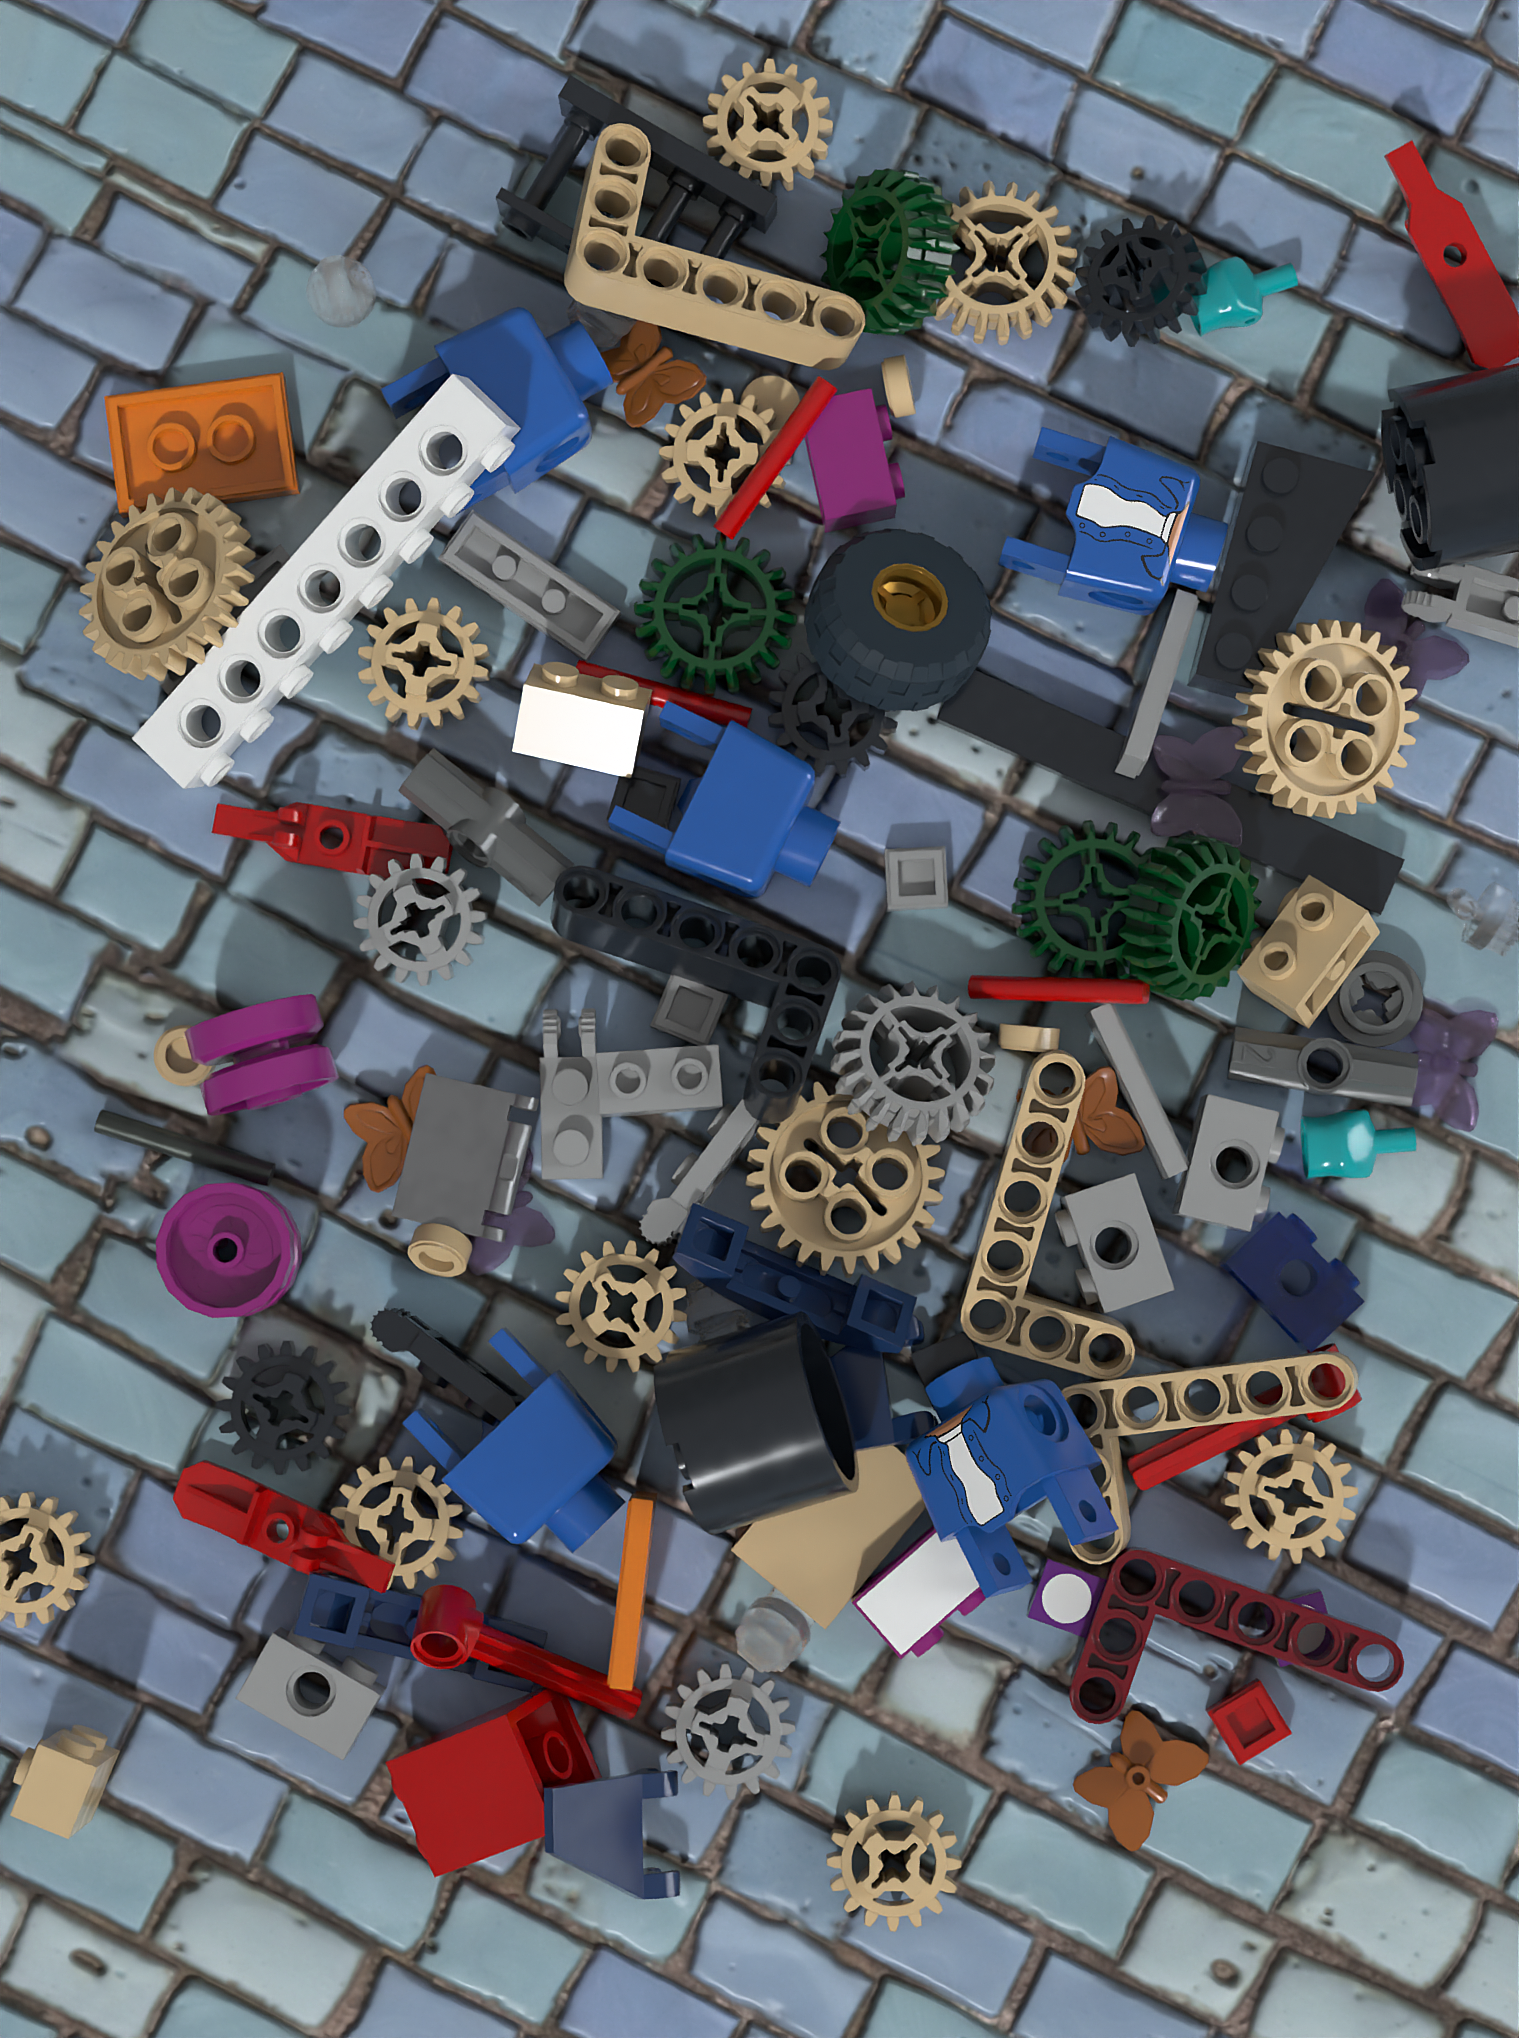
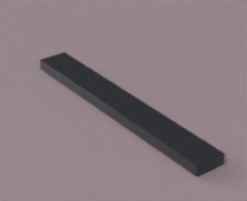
(1089, 755)

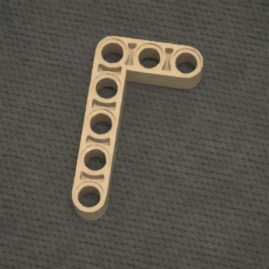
(692, 275)
(1026, 1230)
(1178, 1412)

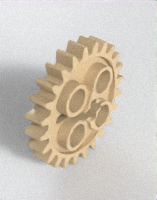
(167, 584)
(1312, 774)
(806, 1216)

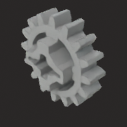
(407, 894)
(756, 1741)

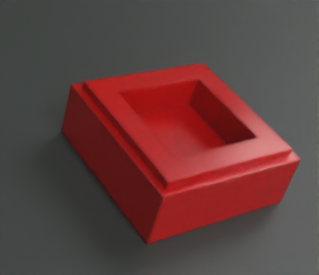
(1248, 1721)

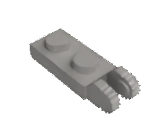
(1481, 603)
(570, 1104)
(700, 1175)

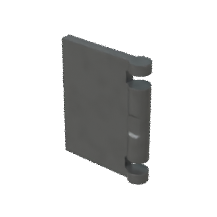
(463, 1156)

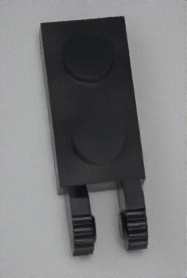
(446, 1363)

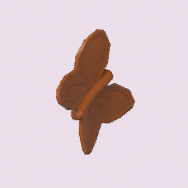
(647, 376)
(1097, 1117)
(387, 1131)
(1135, 1774)

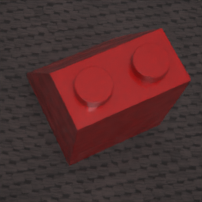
(486, 1778)

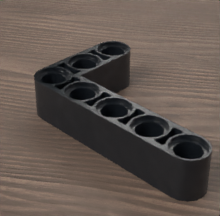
(715, 966)

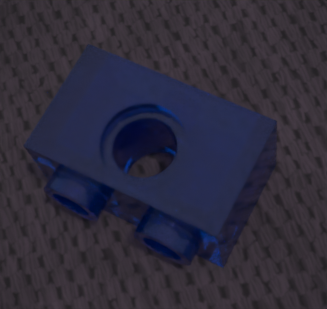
(1258, 1266)

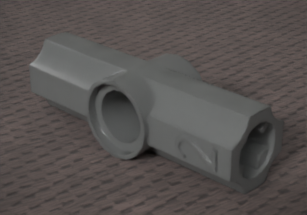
(485, 826)
(1361, 1075)

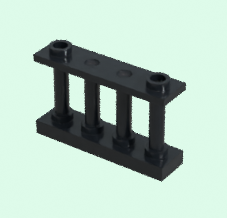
(687, 169)

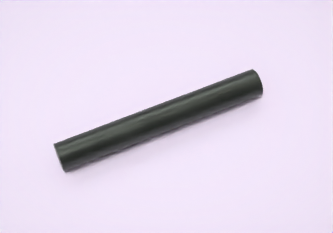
(185, 1147)

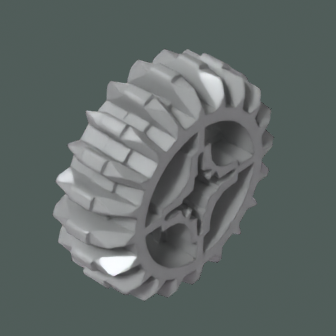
(891, 1024)

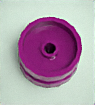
(259, 1047)
(201, 1225)

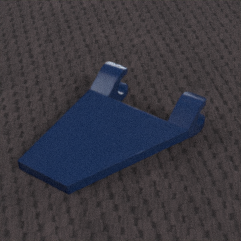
(867, 1396)
(600, 1830)

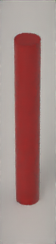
(775, 457)
(708, 707)
(1058, 989)

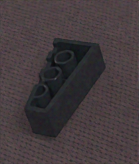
(1275, 548)

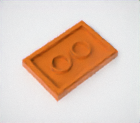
(206, 436)
(632, 1590)

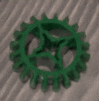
(891, 249)
(687, 611)
(1039, 906)
(1190, 917)

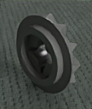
(1400, 1010)

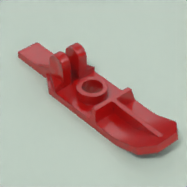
(1474, 288)
(366, 845)
(251, 1513)

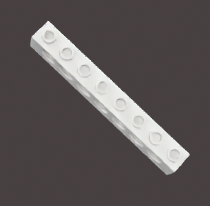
(175, 729)

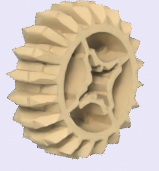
(1012, 284)

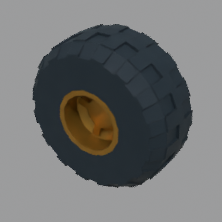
(897, 620)

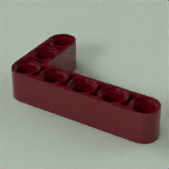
(1220, 1620)

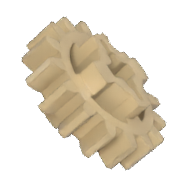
(784, 108)
(698, 453)
(427, 638)
(598, 1322)
(1283, 1524)
(426, 1526)
(50, 1568)
(912, 1881)

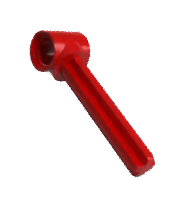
(1205, 1442)
(453, 1629)

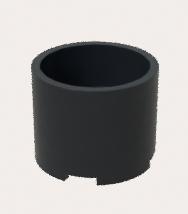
(1455, 466)
(756, 1423)

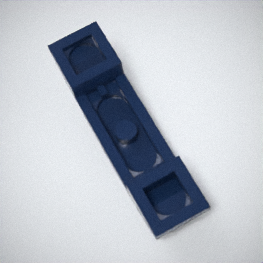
(773, 1286)
(356, 1615)

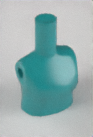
(1237, 294)
(1348, 1144)

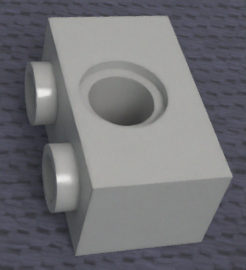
(659, 1081)
(1201, 1190)
(1142, 1269)
(275, 1691)

